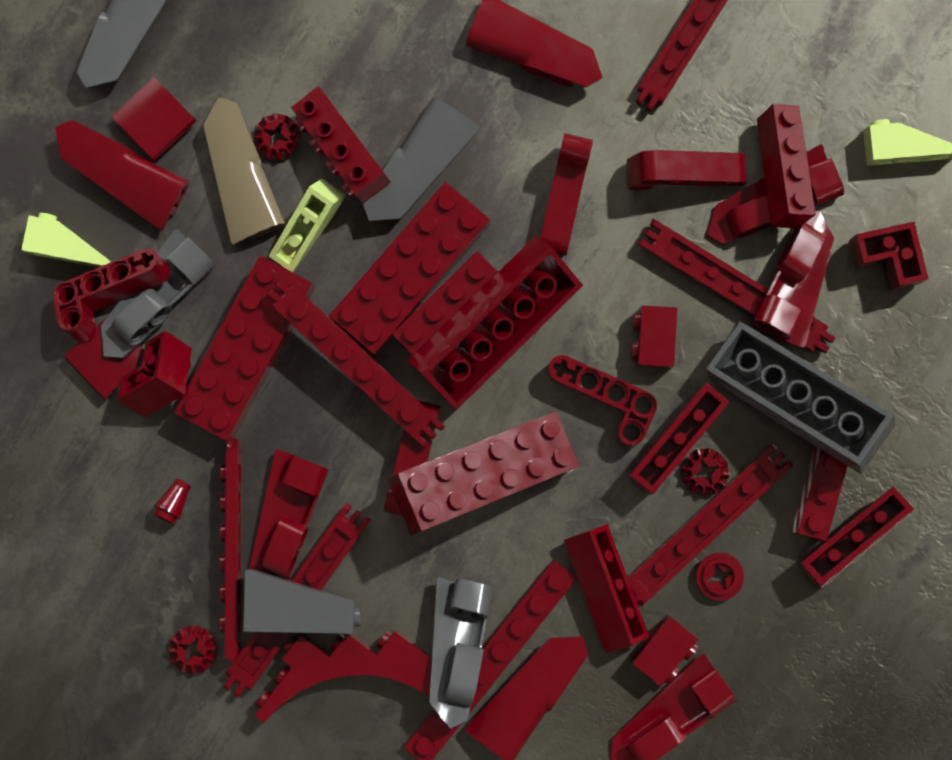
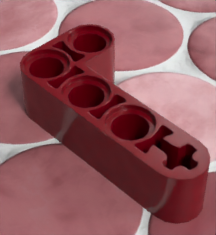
(685, 168)
(566, 192)
(103, 286)
(599, 394)
(409, 456)

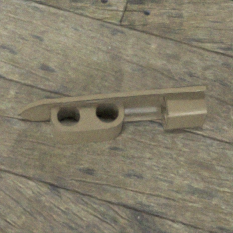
(239, 174)

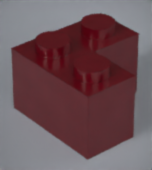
(897, 248)
(160, 376)

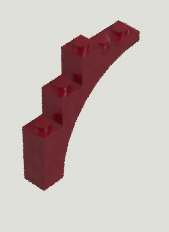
(311, 664)

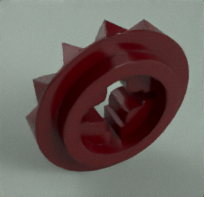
(280, 149)
(692, 466)
(732, 582)
(206, 646)

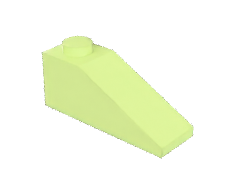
(902, 144)
(306, 224)
(55, 241)

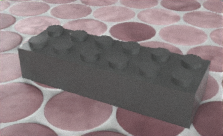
(801, 397)

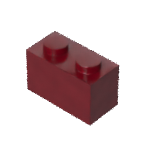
(655, 337)
(665, 651)

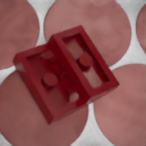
(154, 119)
(100, 372)

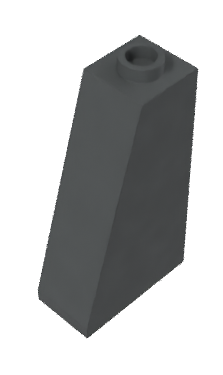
(290, 607)

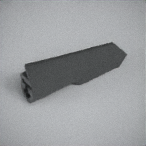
(116, 39)
(423, 157)
(142, 313)
(457, 646)

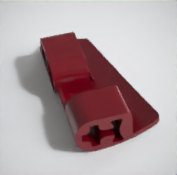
(533, 44)
(122, 173)
(749, 208)
(797, 285)
(285, 513)
(522, 703)
(674, 713)

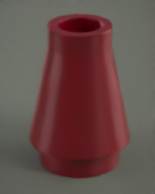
(172, 503)

